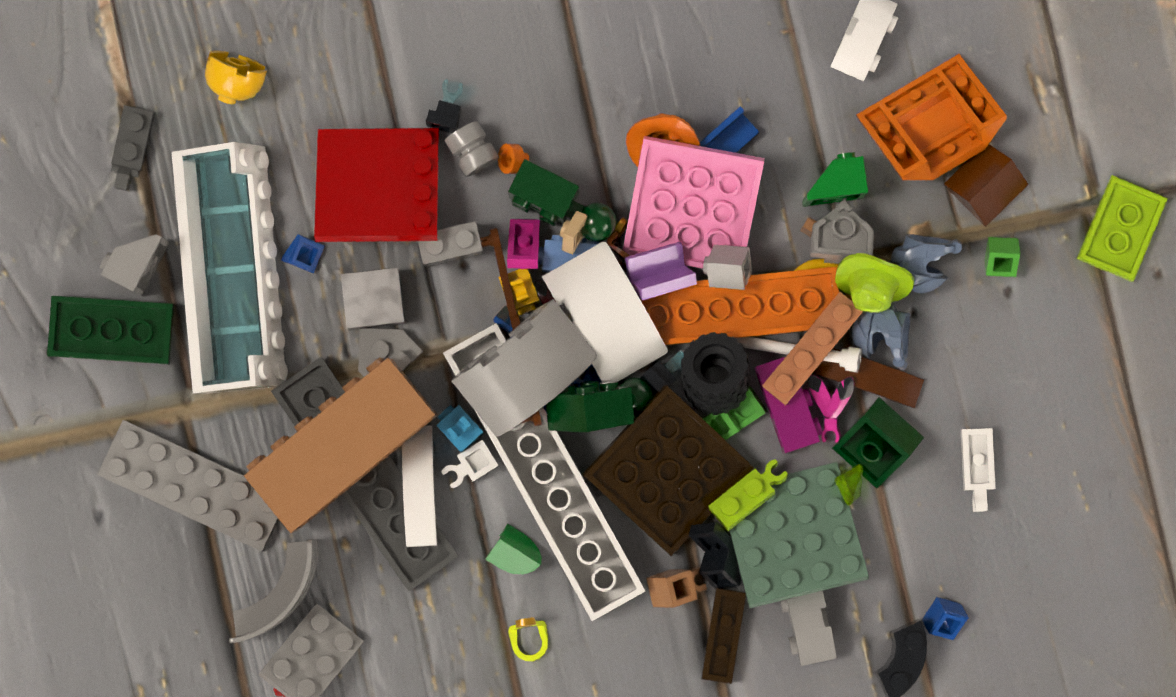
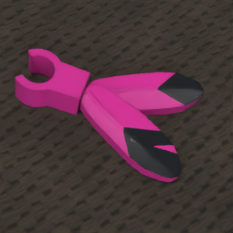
(831, 406)

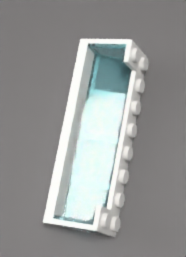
(229, 268)

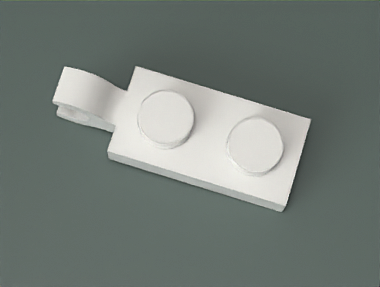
(978, 465)

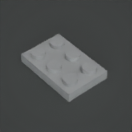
(311, 655)

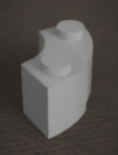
(810, 628)

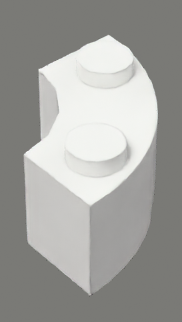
(863, 37)

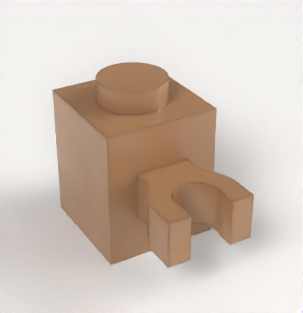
(674, 587)

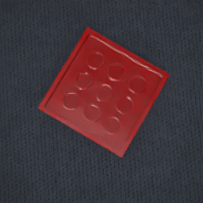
(377, 185)

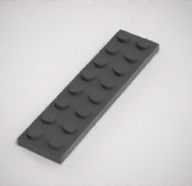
(377, 495)

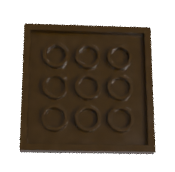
(667, 469)

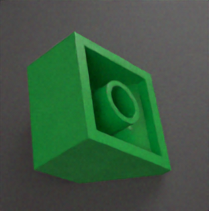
(841, 180)

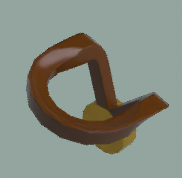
(620, 228)

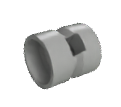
(470, 147)

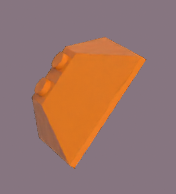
(934, 121)

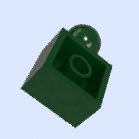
(556, 201)
(596, 406)

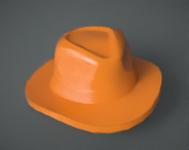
(659, 126)

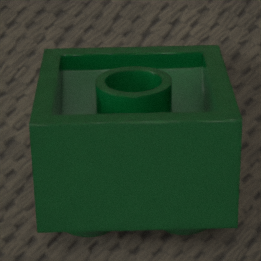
(879, 442)

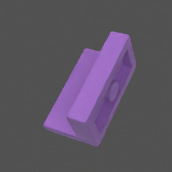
(659, 271)

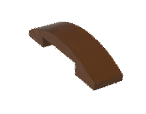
(876, 379)

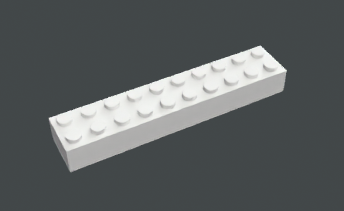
(559, 500)

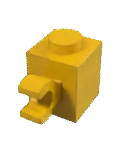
(523, 291)

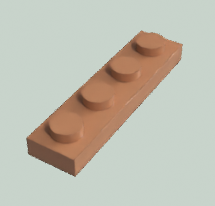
(812, 348)

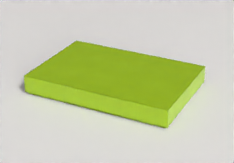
(1121, 228)

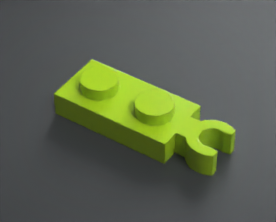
(746, 496)

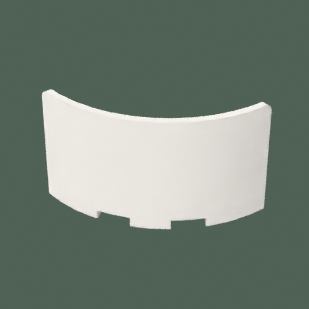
(606, 312)

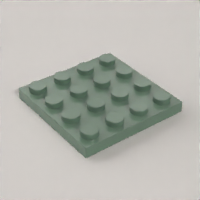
(799, 540)

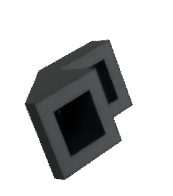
(719, 560)

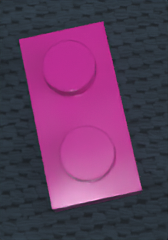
(523, 243)

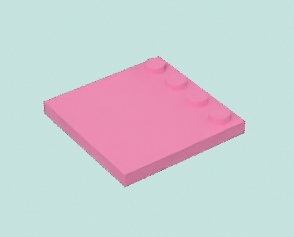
(691, 199)

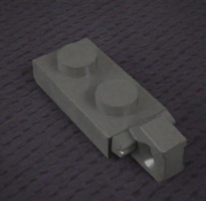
(131, 145)

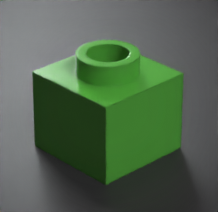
(1002, 256)

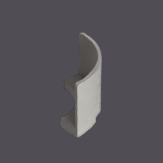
(526, 370)
(285, 596)

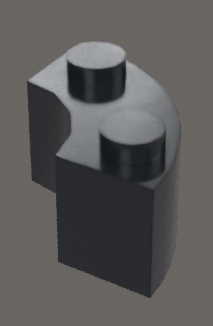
(905, 661)

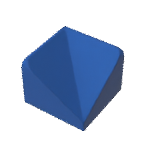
(945, 618)

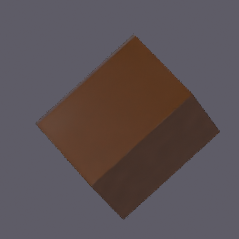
(987, 184)

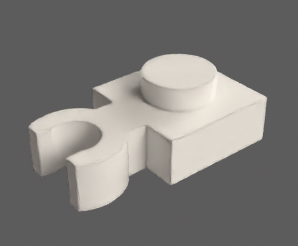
(474, 462)

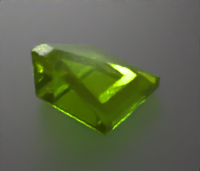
(850, 483)

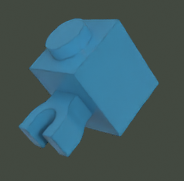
(459, 427)

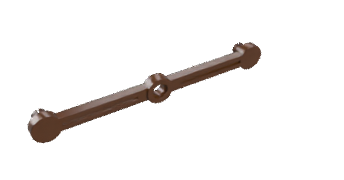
(494, 241)

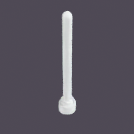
(847, 358)

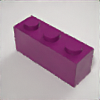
(791, 422)

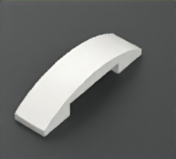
(419, 489)

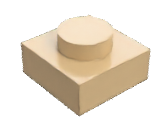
(571, 232)

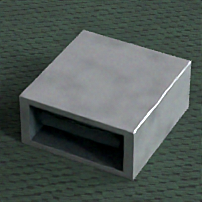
(373, 298)

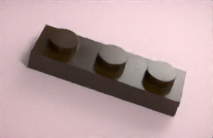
(723, 636)

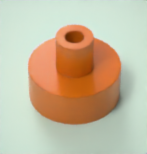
(511, 158)

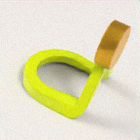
(527, 622)

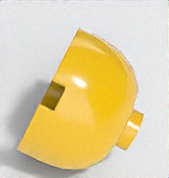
(233, 77)

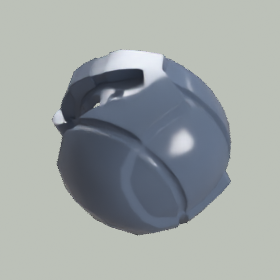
(917, 253)
(888, 326)

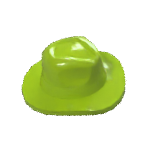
(872, 282)

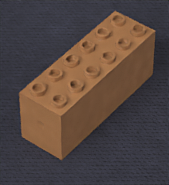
(339, 444)

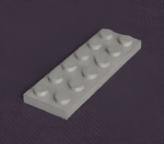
(188, 485)

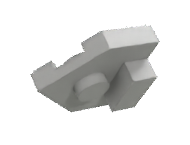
(841, 235)
(386, 344)

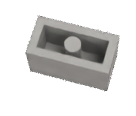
(452, 245)

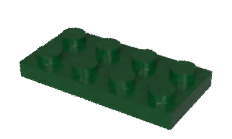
(110, 330)

